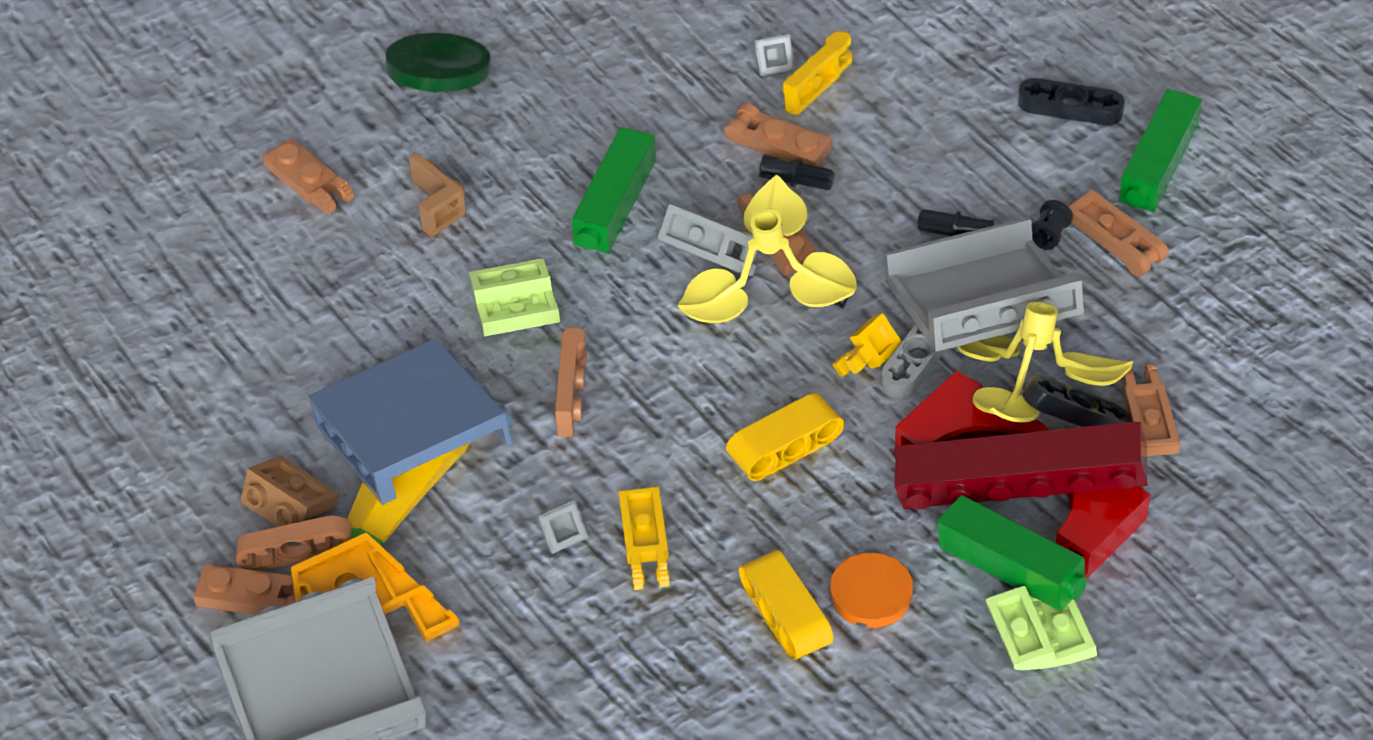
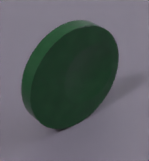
(437, 62)

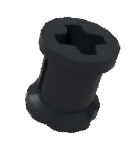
(1051, 224)

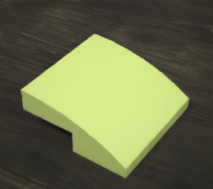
(514, 297)
(1038, 633)

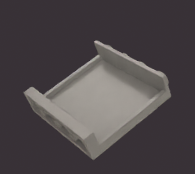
(978, 283)
(318, 670)

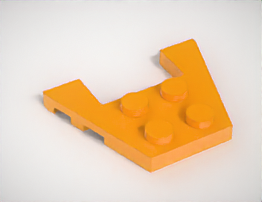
(394, 587)

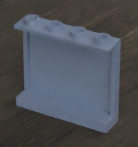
(406, 414)

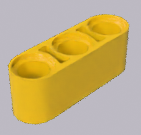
(784, 436)
(785, 604)

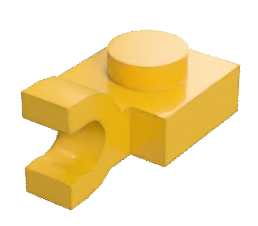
(873, 346)

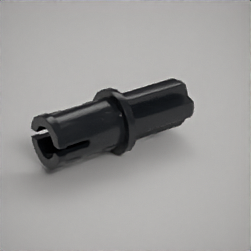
(796, 172)
(949, 224)

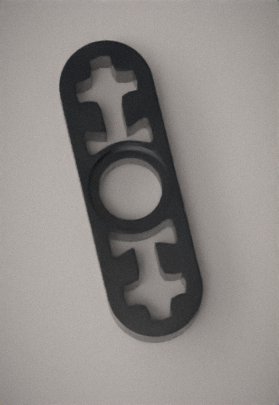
(1061, 90)
(1072, 404)

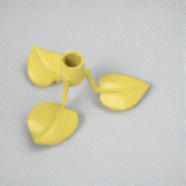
(770, 216)
(1037, 331)

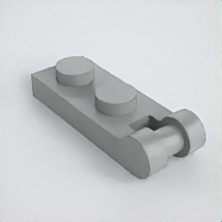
(705, 237)

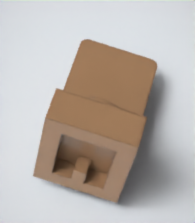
(446, 196)

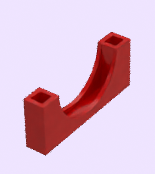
(1096, 520)

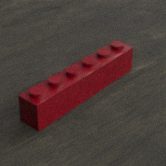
(1022, 465)

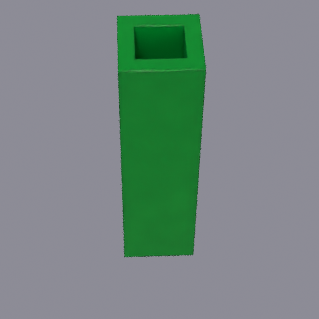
(1160, 150)
(614, 190)
(1012, 553)

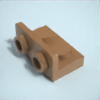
(285, 492)

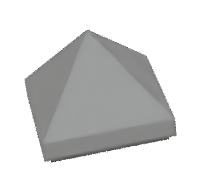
(774, 54)
(562, 526)

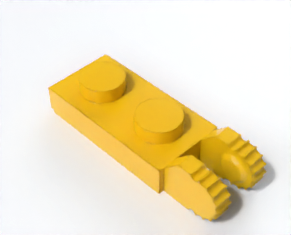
(817, 73)
(644, 533)

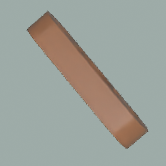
(268, 549)

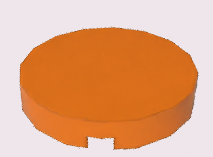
(871, 590)

